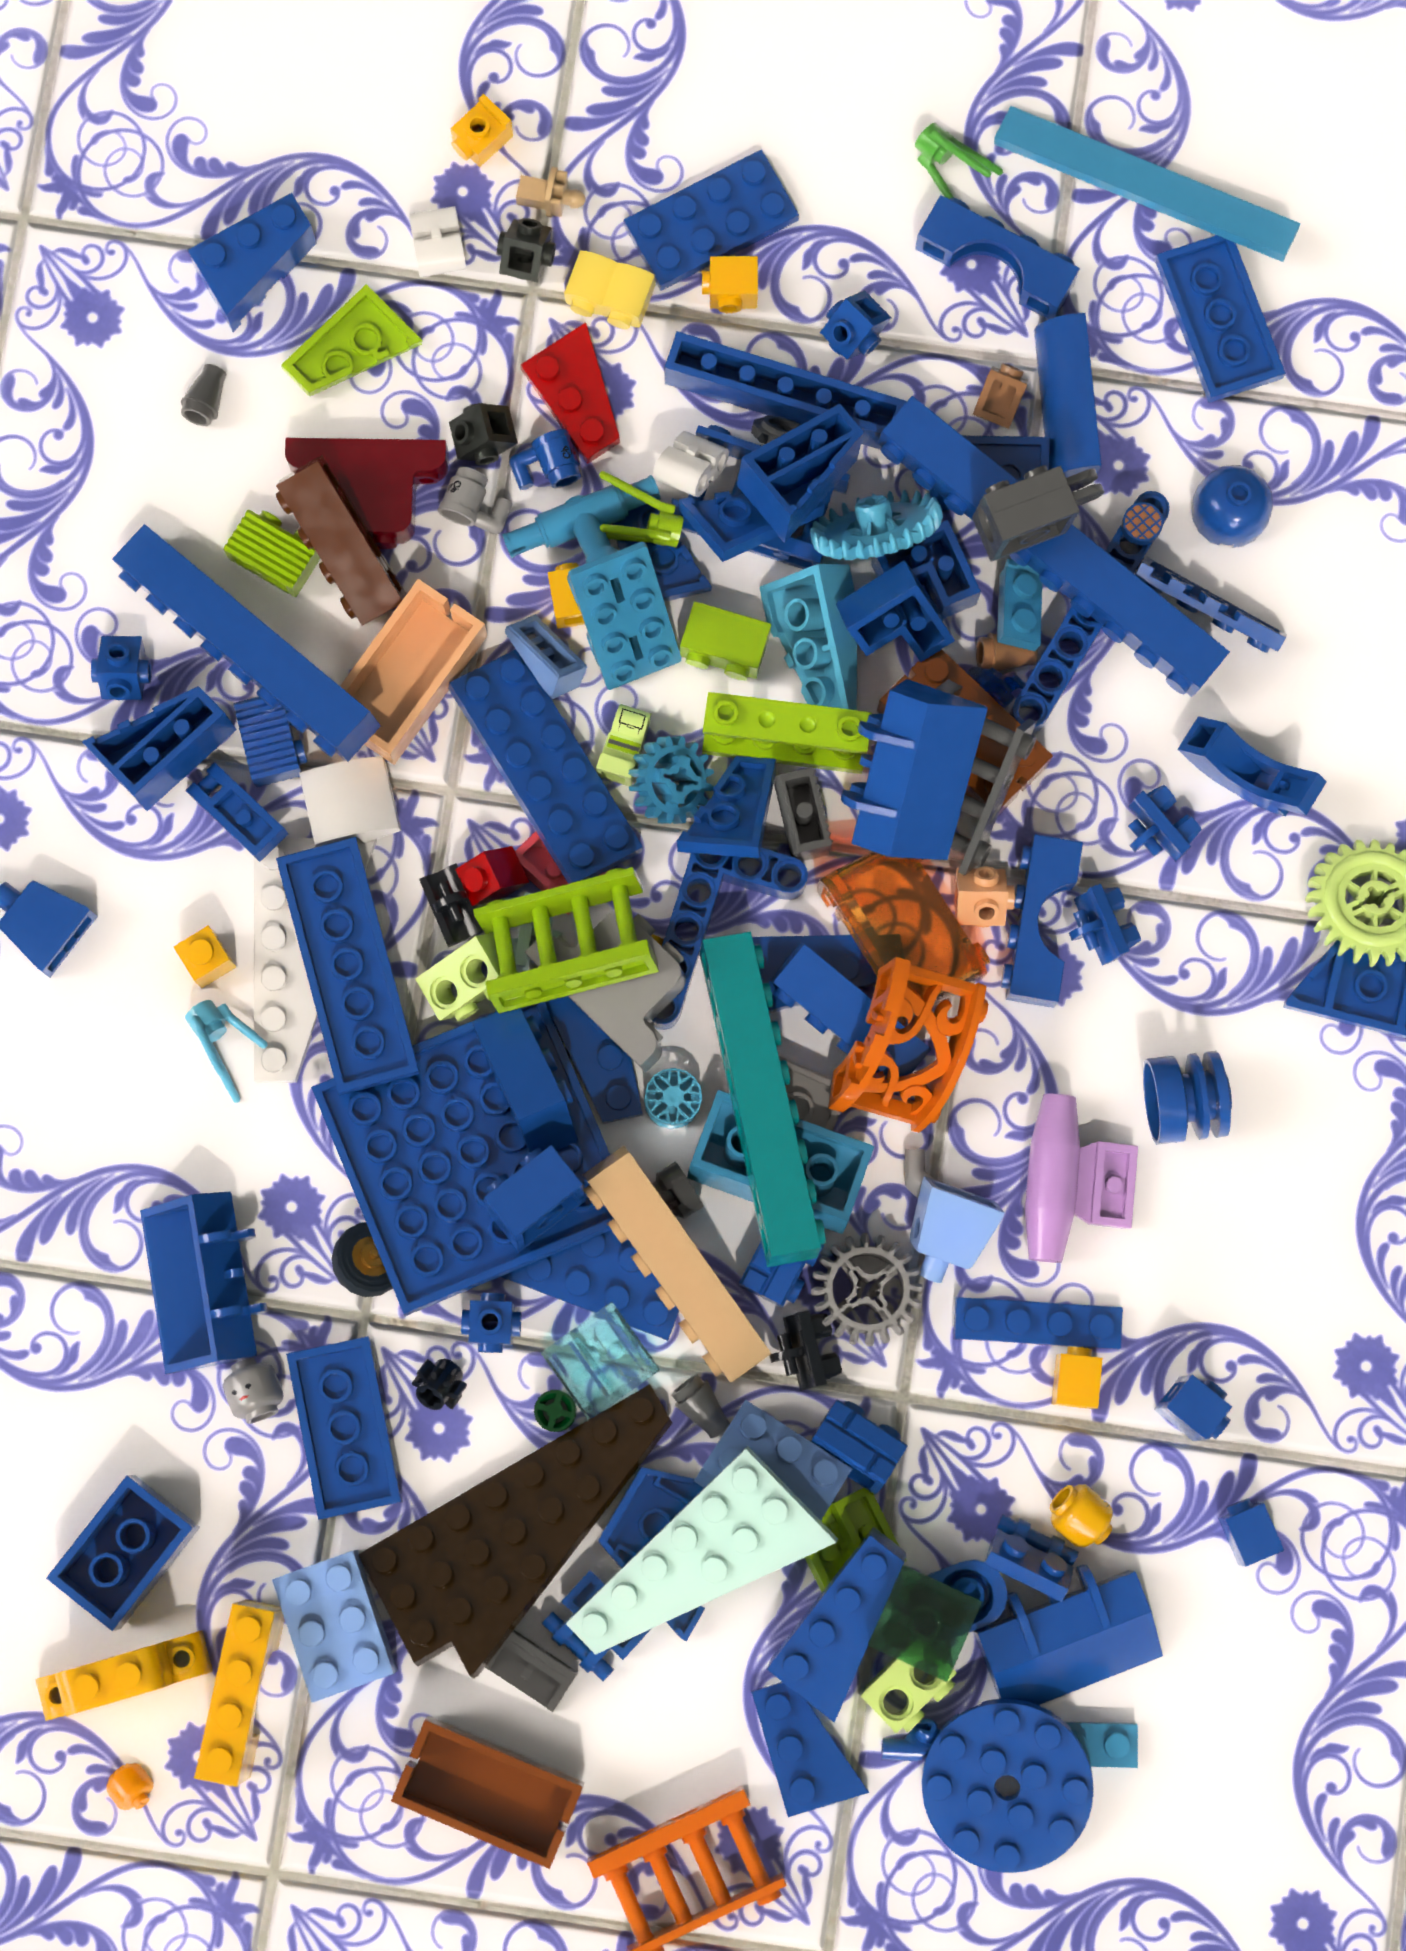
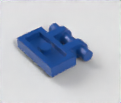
(1032, 1557)
(562, 1634)

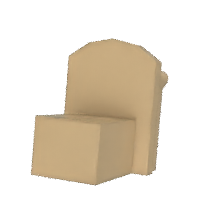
(549, 194)

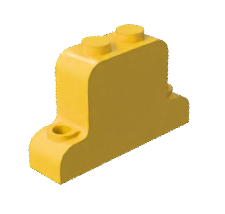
(123, 1676)

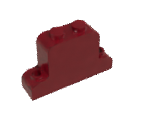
(378, 477)

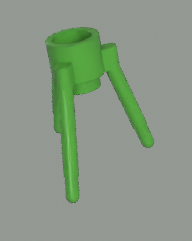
(939, 146)

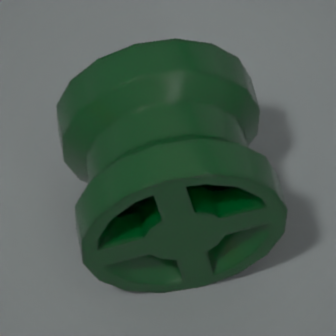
(548, 1410)

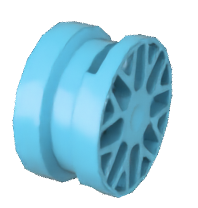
(672, 1098)

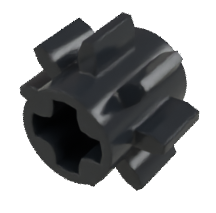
(439, 1384)

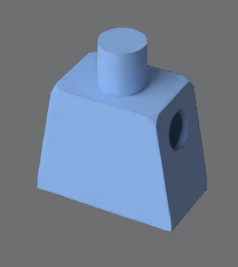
(951, 1227)

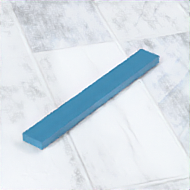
(1147, 184)

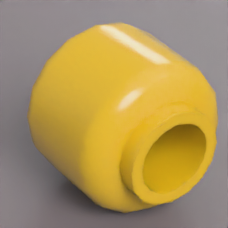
(1081, 1515)

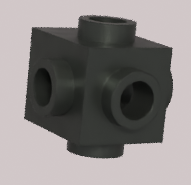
(525, 249)
(483, 432)

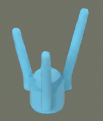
(209, 1026)

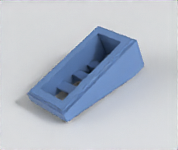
(554, 677)

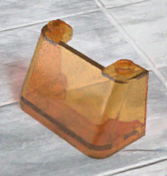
(900, 913)

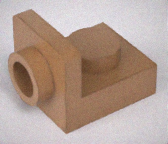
(1001, 395)

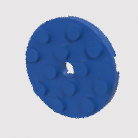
(1017, 1829)

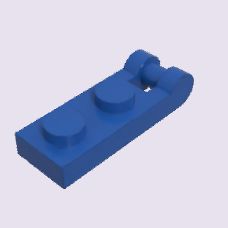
(237, 812)

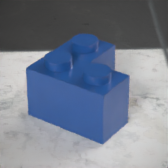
(940, 568)
(895, 607)

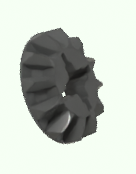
(771, 427)

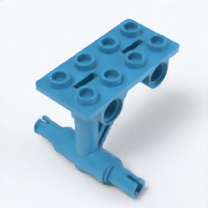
(614, 588)

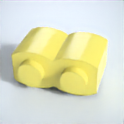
(609, 290)

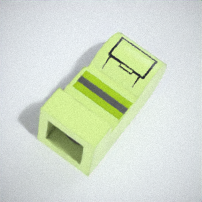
(622, 743)

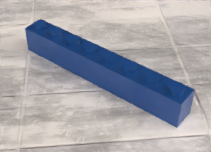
(246, 643)

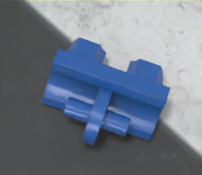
(1150, 811)
(1099, 925)

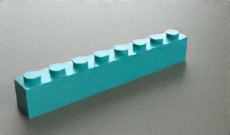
(760, 1099)

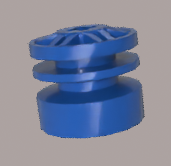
(1177, 1098)

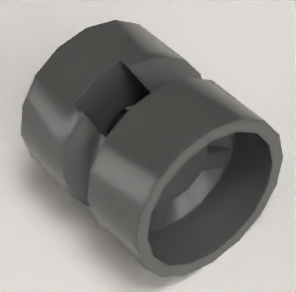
(686, 1198)

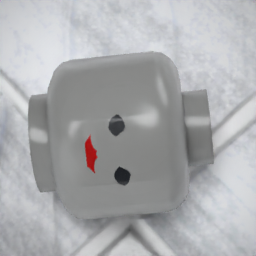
(253, 1390)

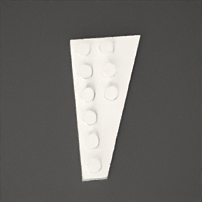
(281, 987)

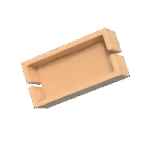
(411, 666)

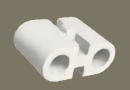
(437, 241)
(690, 463)

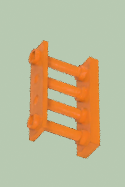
(691, 1829)

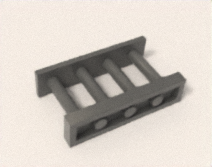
(1020, 746)

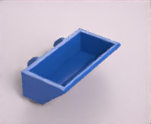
(915, 772)
(199, 1281)
(1070, 1642)

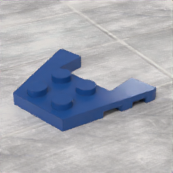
(641, 1513)

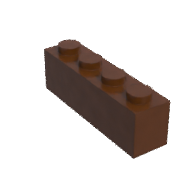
(341, 541)

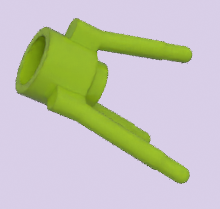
(661, 527)

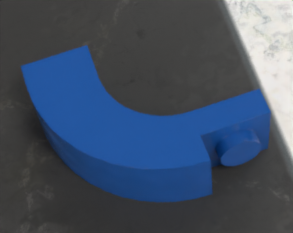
(1248, 773)

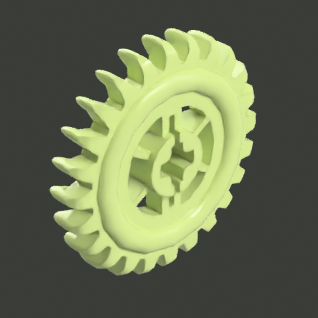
(1357, 922)

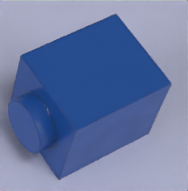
(1250, 1532)

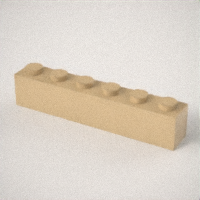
(676, 1263)

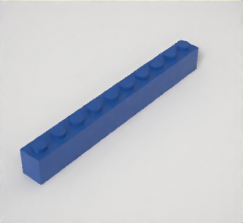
(1067, 563)

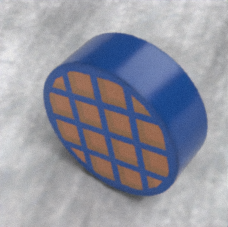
(1142, 523)

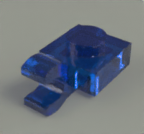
(996, 684)

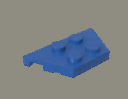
(1354, 992)

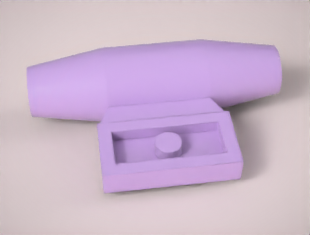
(1071, 1180)

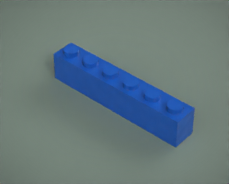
(773, 386)

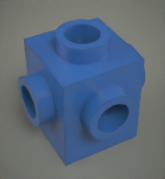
(855, 325)
(123, 676)
(508, 1323)

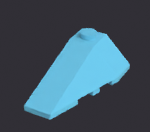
(814, 633)

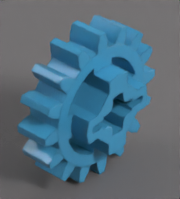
(678, 763)

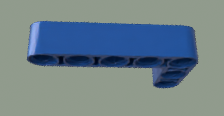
(700, 913)

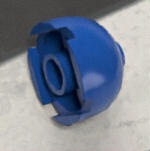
(1232, 506)

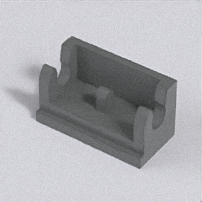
(532, 1670)

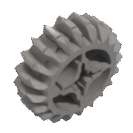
(895, 1267)

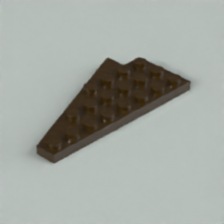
(492, 1551)

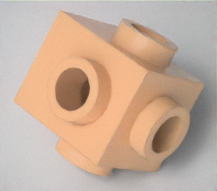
(983, 897)

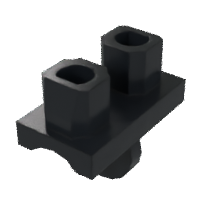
(451, 905)
(801, 1352)

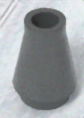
(203, 398)
(700, 1404)

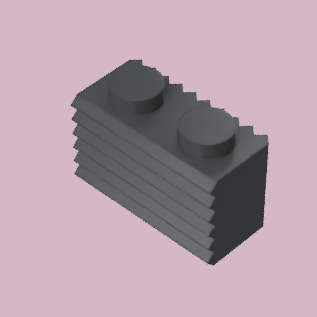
(803, 814)

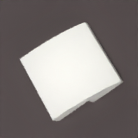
(350, 801)

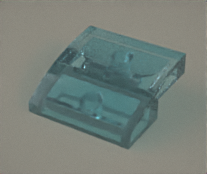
(600, 1361)

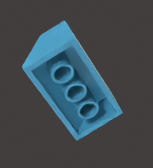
(834, 1163)

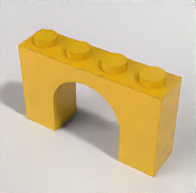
(228, 1736)

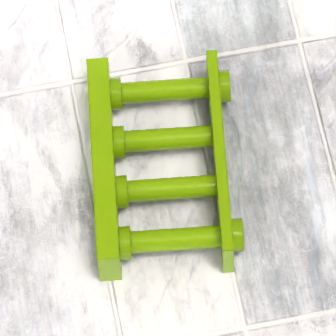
(785, 732)
(576, 975)

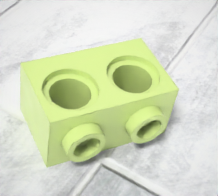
(465, 972)
(901, 1677)

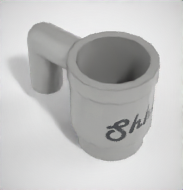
(464, 498)

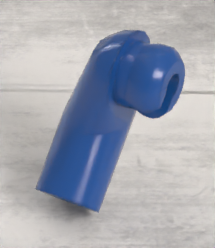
(914, 1745)

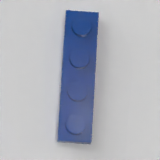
(1038, 1323)

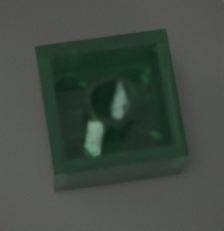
(925, 1623)

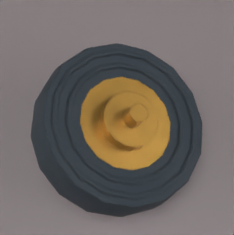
(359, 1263)

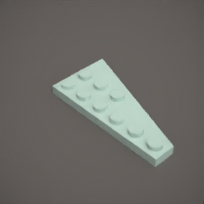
(720, 1541)

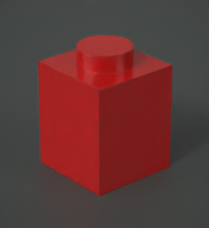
(492, 875)

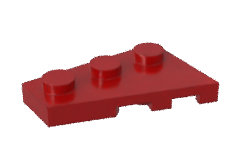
(574, 392)

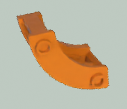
(855, 1078)

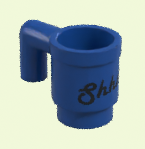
(555, 457)

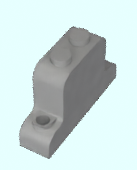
(627, 1006)

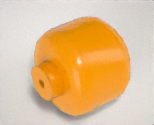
(129, 1787)

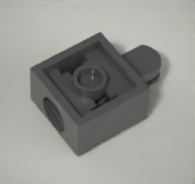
(1032, 509)

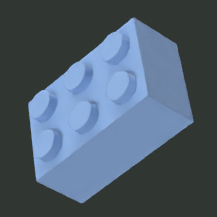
(334, 1625)

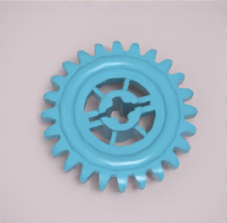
(876, 526)

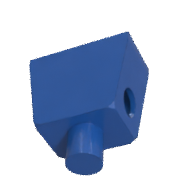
(43, 923)

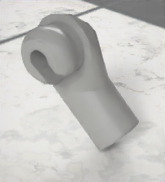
(915, 1170)

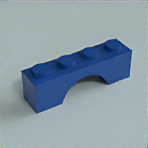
(957, 232)
(1034, 971)

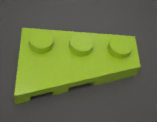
(349, 343)

